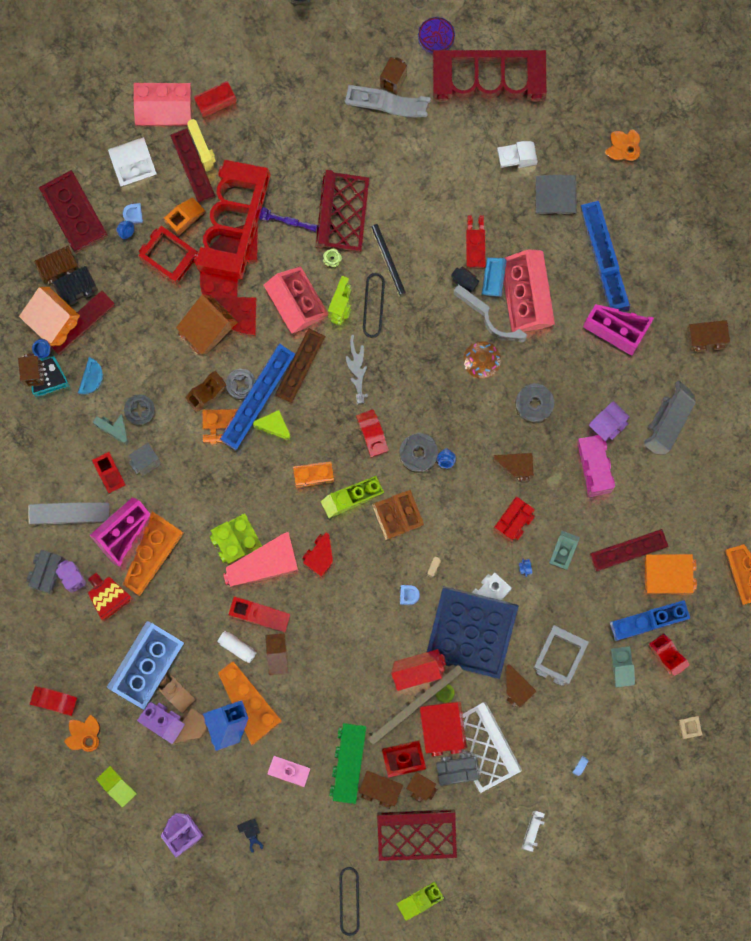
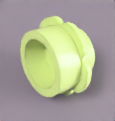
(337, 258)

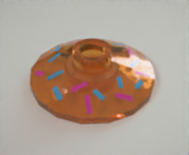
(482, 369)

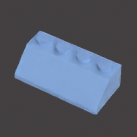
(145, 665)

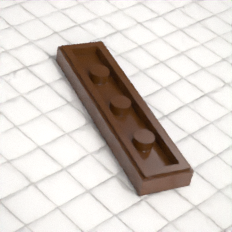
(300, 366)

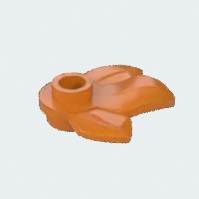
(622, 143)
(81, 732)

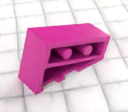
(618, 327)
(595, 465)
(120, 530)

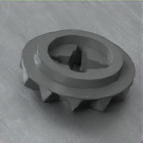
(132, 404)

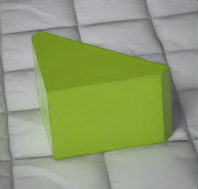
(273, 425)
(116, 786)

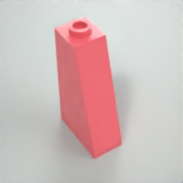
(266, 562)

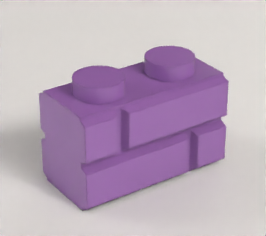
(70, 576)

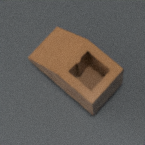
(175, 692)
(194, 726)

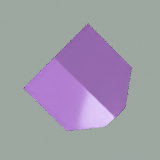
(180, 833)

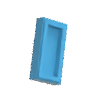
(494, 277)

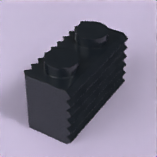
(75, 286)

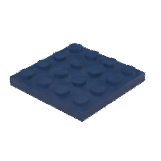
(473, 631)

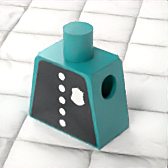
(53, 377)

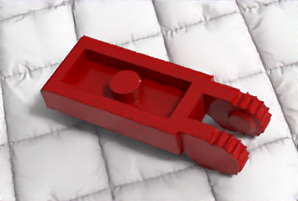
(475, 244)

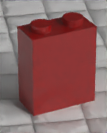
(418, 669)
(443, 728)

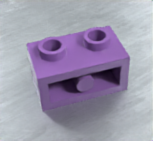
(160, 722)

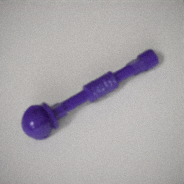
(266, 214)

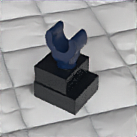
(251, 830)

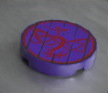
(436, 34)

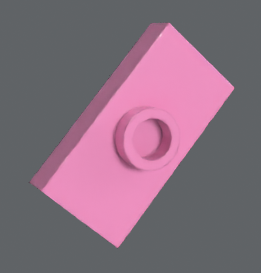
(289, 771)

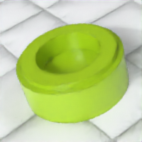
(446, 694)

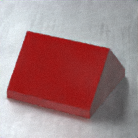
(403, 759)

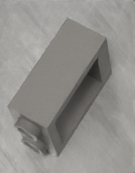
(570, 638)

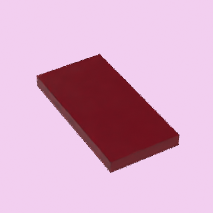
(73, 211)

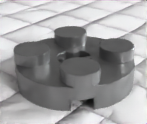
(526, 395)
(413, 442)

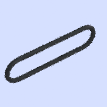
(381, 306)
(341, 901)

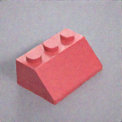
(162, 104)
(295, 299)

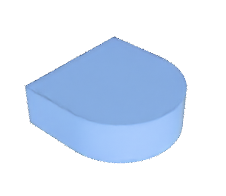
(133, 213)
(409, 595)
(580, 766)

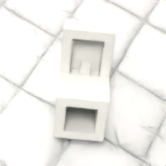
(520, 154)

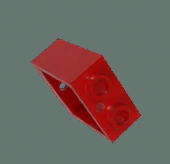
(183, 266)

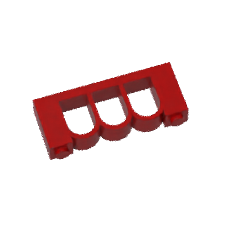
(233, 175)

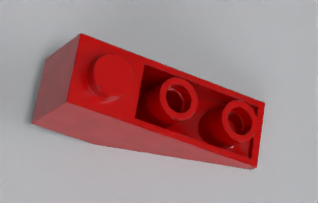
(259, 614)

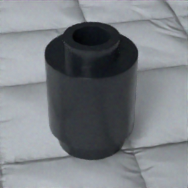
(465, 279)

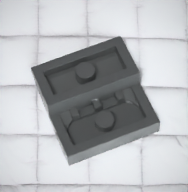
(556, 194)

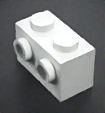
(493, 587)

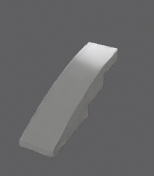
(68, 513)

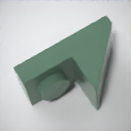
(117, 431)
(564, 550)
(623, 667)

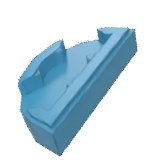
(91, 378)

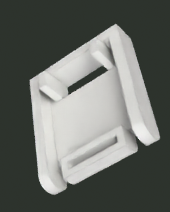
(532, 830)

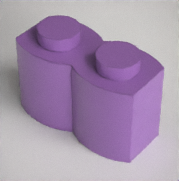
(609, 421)

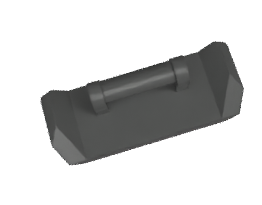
(670, 419)

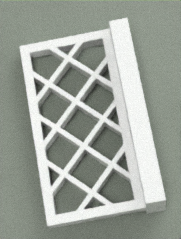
(499, 742)

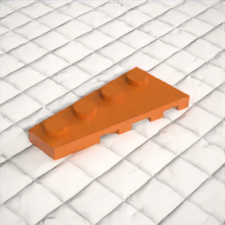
(153, 550)
(260, 715)

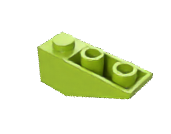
(351, 496)

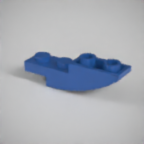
(650, 620)

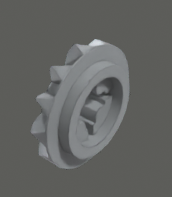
(239, 375)

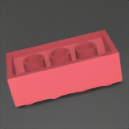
(528, 291)

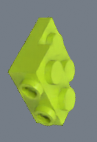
(339, 306)
(235, 539)

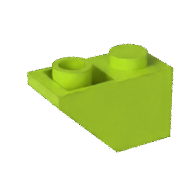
(420, 901)

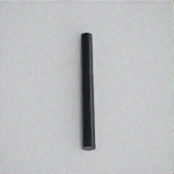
(388, 259)

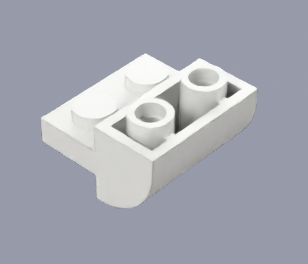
(132, 161)

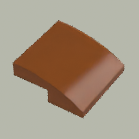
(398, 514)

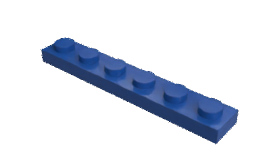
(257, 396)

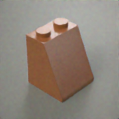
(205, 324)

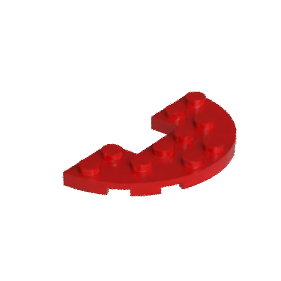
(225, 288)

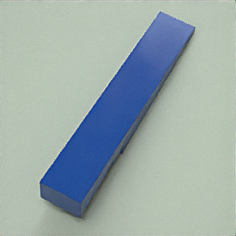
(605, 256)

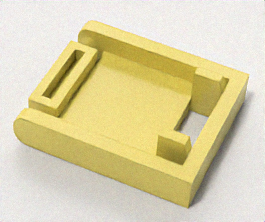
(206, 156)

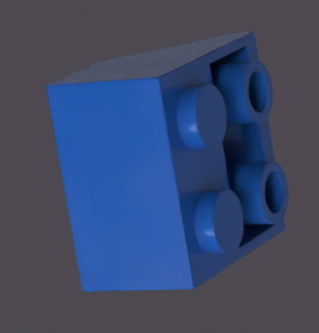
(226, 724)

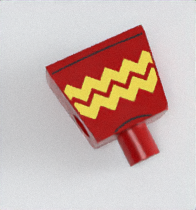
(107, 596)

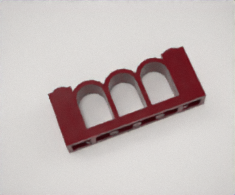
(535, 73)

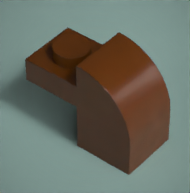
(206, 392)

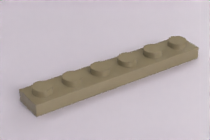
(421, 698)

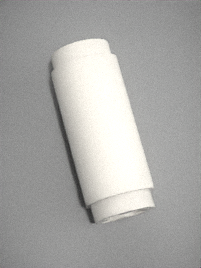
(237, 646)

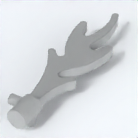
(354, 367)

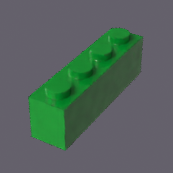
(349, 763)

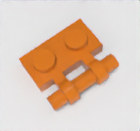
(216, 420)

